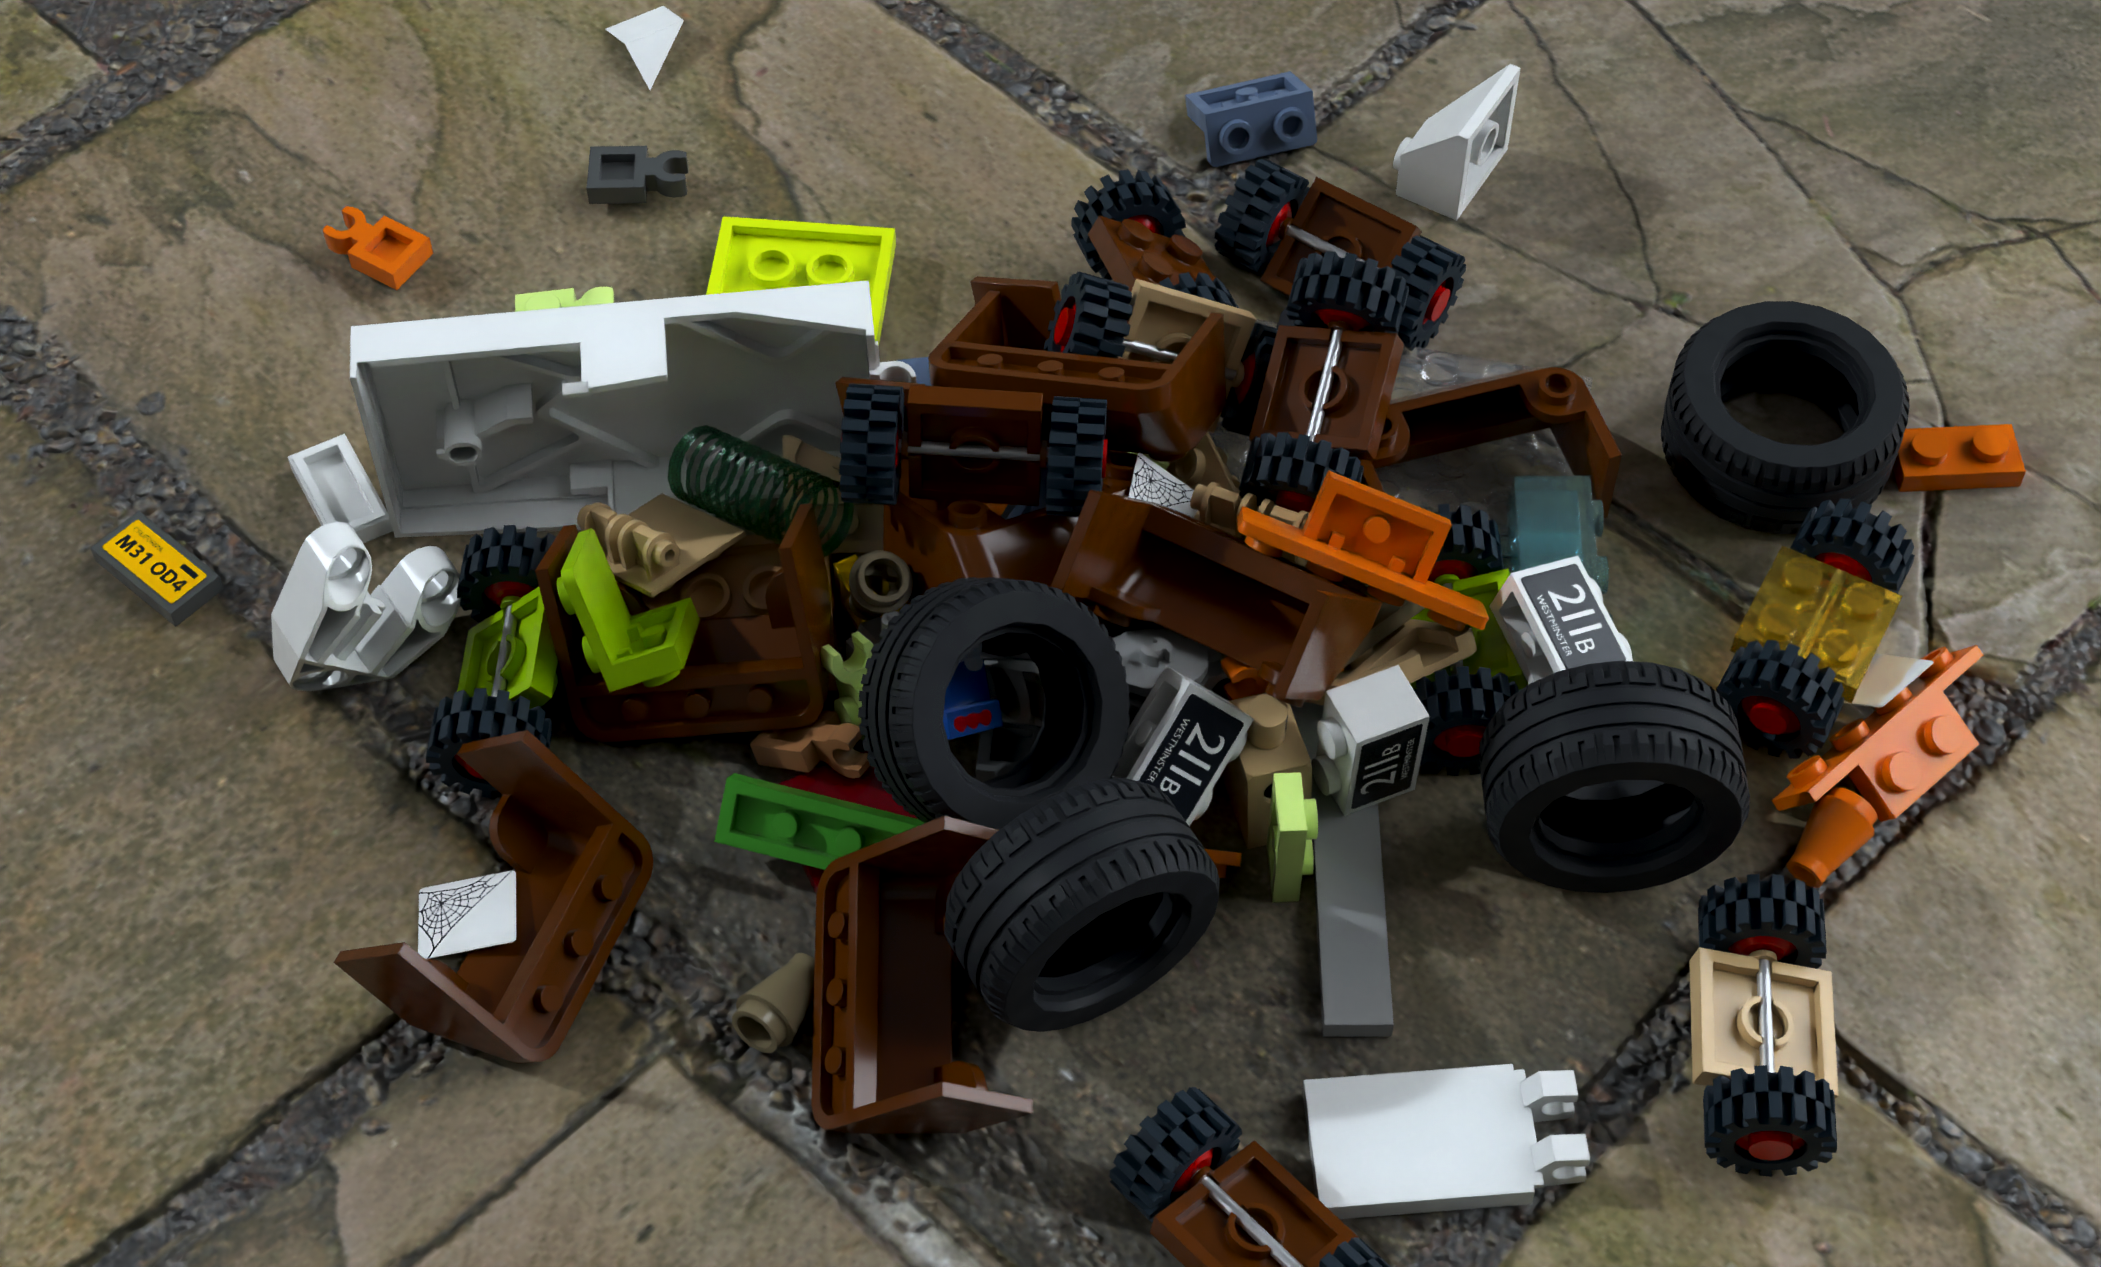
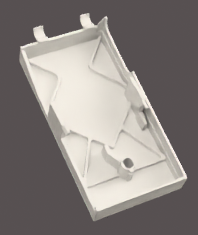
(586, 402)

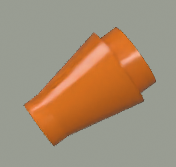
(1833, 833)

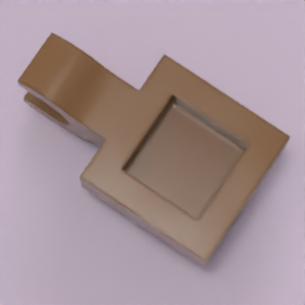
(807, 746)

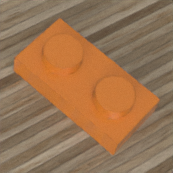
(1958, 458)

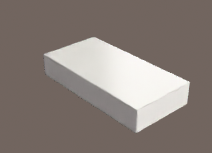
(340, 488)

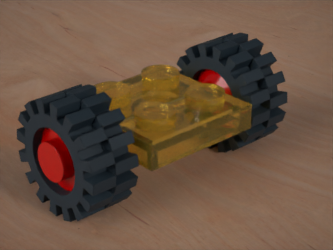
(1815, 627)

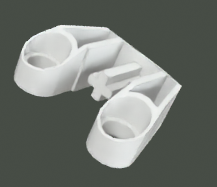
(340, 635)

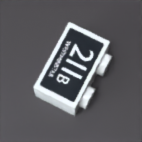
(1557, 619)
(1370, 740)
(1183, 742)

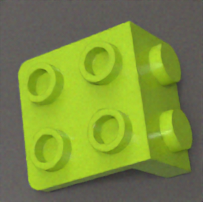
(621, 646)

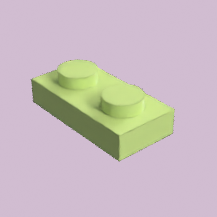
(1290, 836)

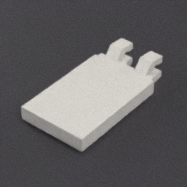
(1439, 1139)

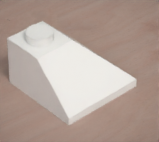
(1458, 146)

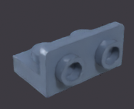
(1254, 118)

